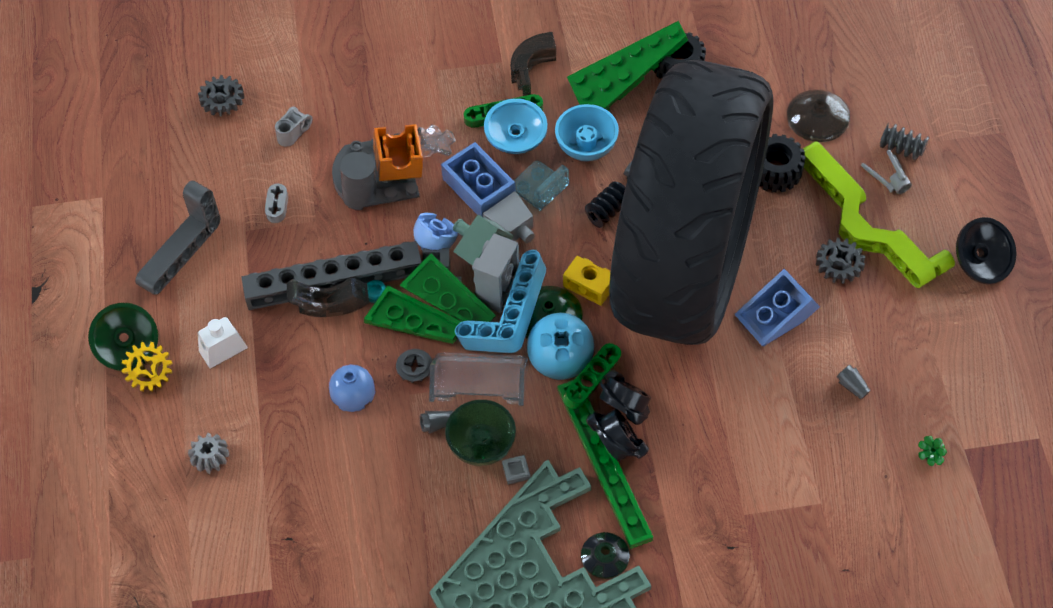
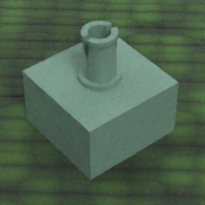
(475, 236)

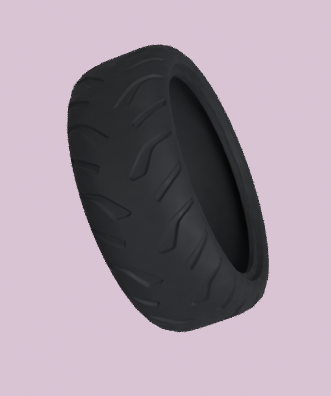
(690, 201)

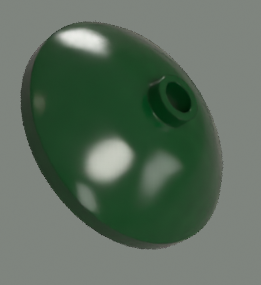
(561, 302)
(114, 321)

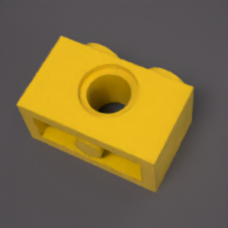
(577, 276)

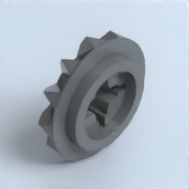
(407, 359)

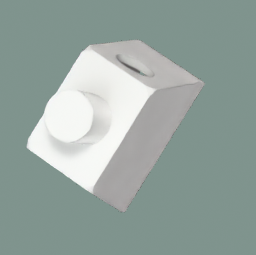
(219, 342)

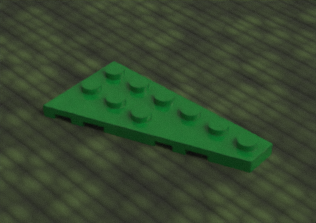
(622, 71)

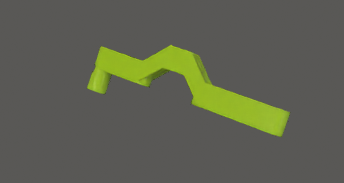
(893, 244)

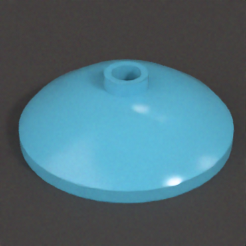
(515, 117)

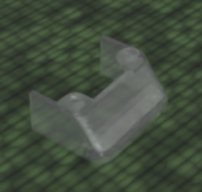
(478, 375)

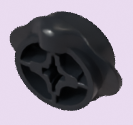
(625, 397)
(617, 435)

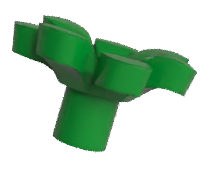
(933, 450)

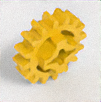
(138, 371)

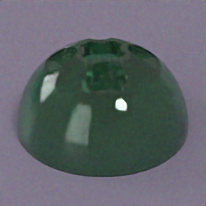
(474, 424)

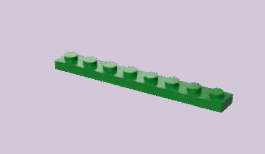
(609, 475)

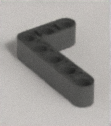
(184, 242)

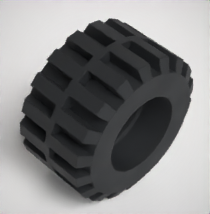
(691, 50)
(787, 175)

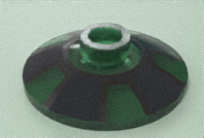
(603, 565)

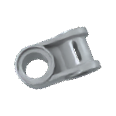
(292, 126)

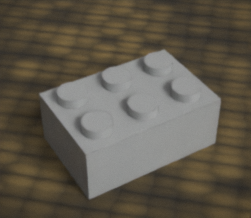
(496, 271)

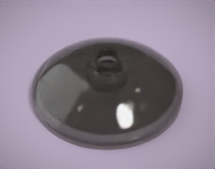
(818, 115)

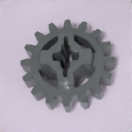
(221, 95)
(840, 260)

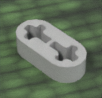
(281, 203)

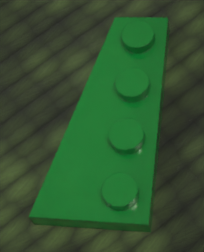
(446, 292)
(408, 315)

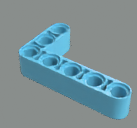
(510, 332)

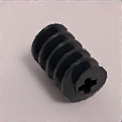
(605, 204)

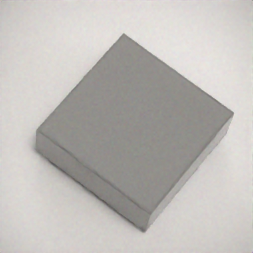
(516, 469)

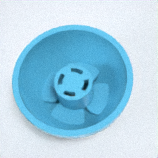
(586, 132)
(551, 354)

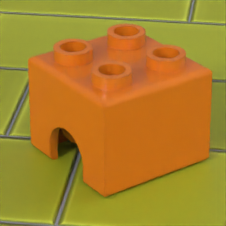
(398, 155)

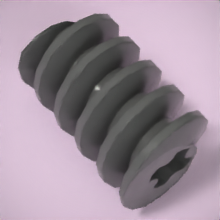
(903, 142)

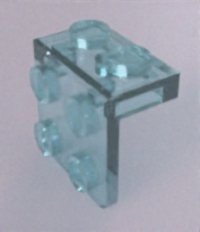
(541, 184)

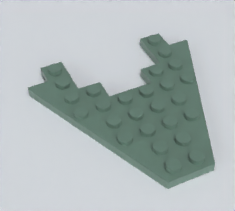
(513, 568)

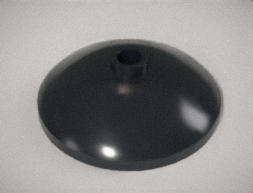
(995, 250)

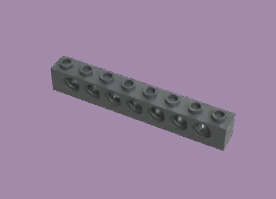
(342, 265)

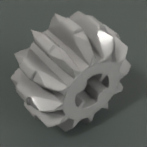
(202, 460)

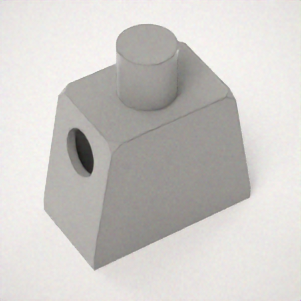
(513, 216)

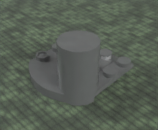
(358, 180)

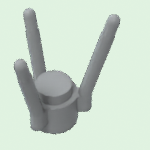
(899, 180)

